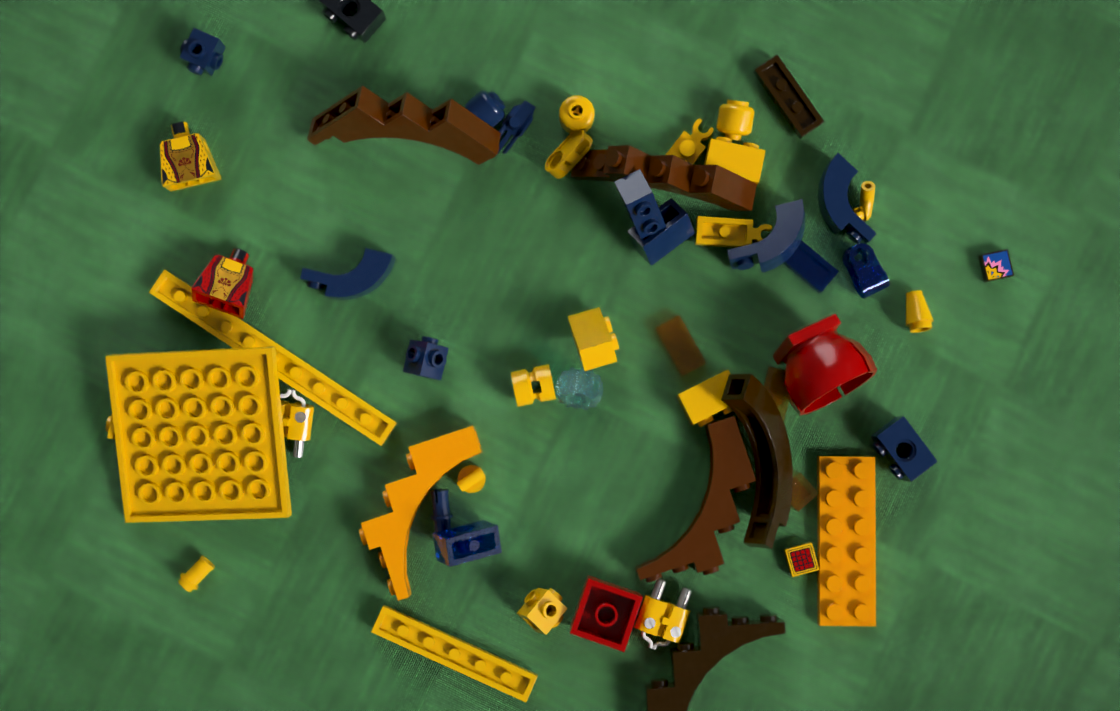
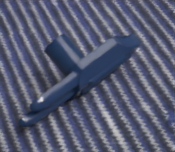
(516, 124)

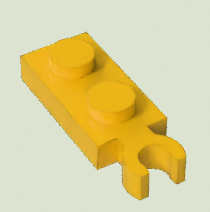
(689, 146)
(727, 232)

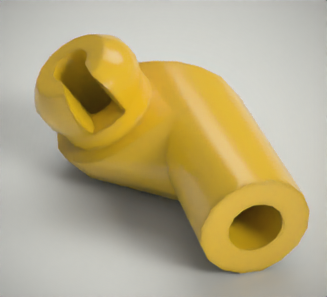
(866, 201)

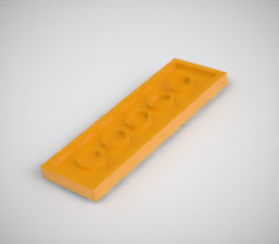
(846, 541)

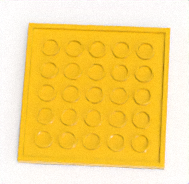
(199, 435)

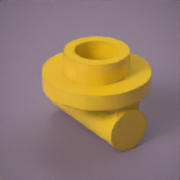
(471, 479)

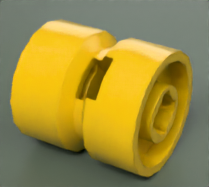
(523, 388)

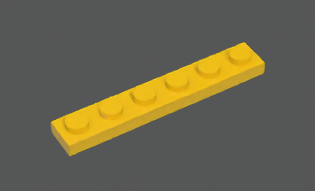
(454, 653)

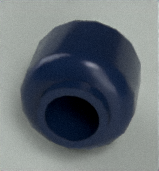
(487, 107)

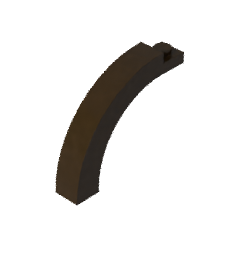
(771, 456)

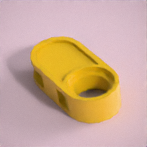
(568, 154)

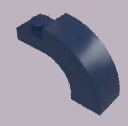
(835, 204)
(777, 245)
(357, 283)

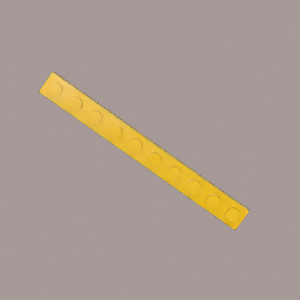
(290, 367)

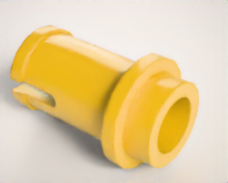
(196, 574)

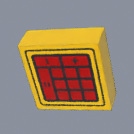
(801, 559)

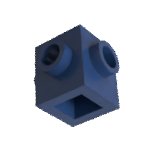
(202, 53)
(425, 358)

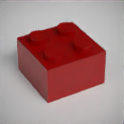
(605, 613)

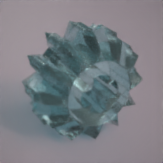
(579, 388)

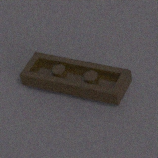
(788, 96)

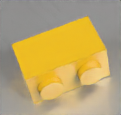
(742, 160)
(593, 338)
(705, 399)

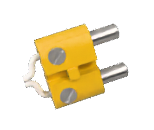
(297, 421)
(663, 617)

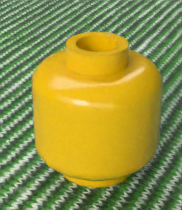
(582, 108)
(735, 119)

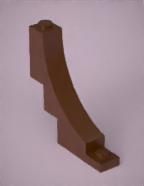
(369, 116)

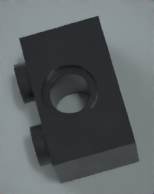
(362, 24)

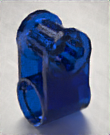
(866, 273)

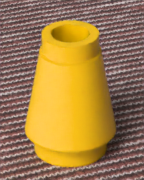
(917, 312)

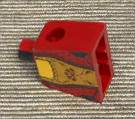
(225, 284)

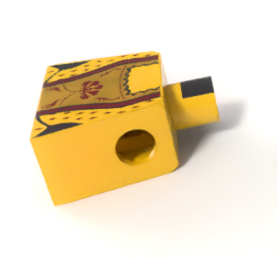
(186, 160)

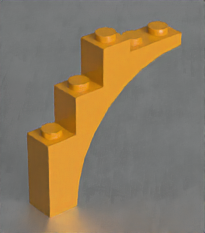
(391, 531)

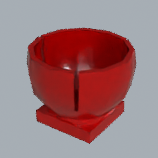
(820, 362)

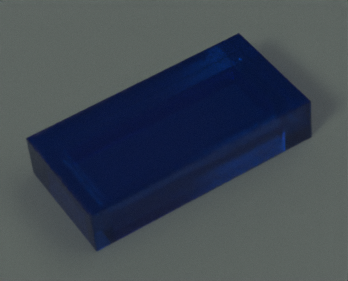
(811, 267)

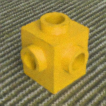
(542, 610)

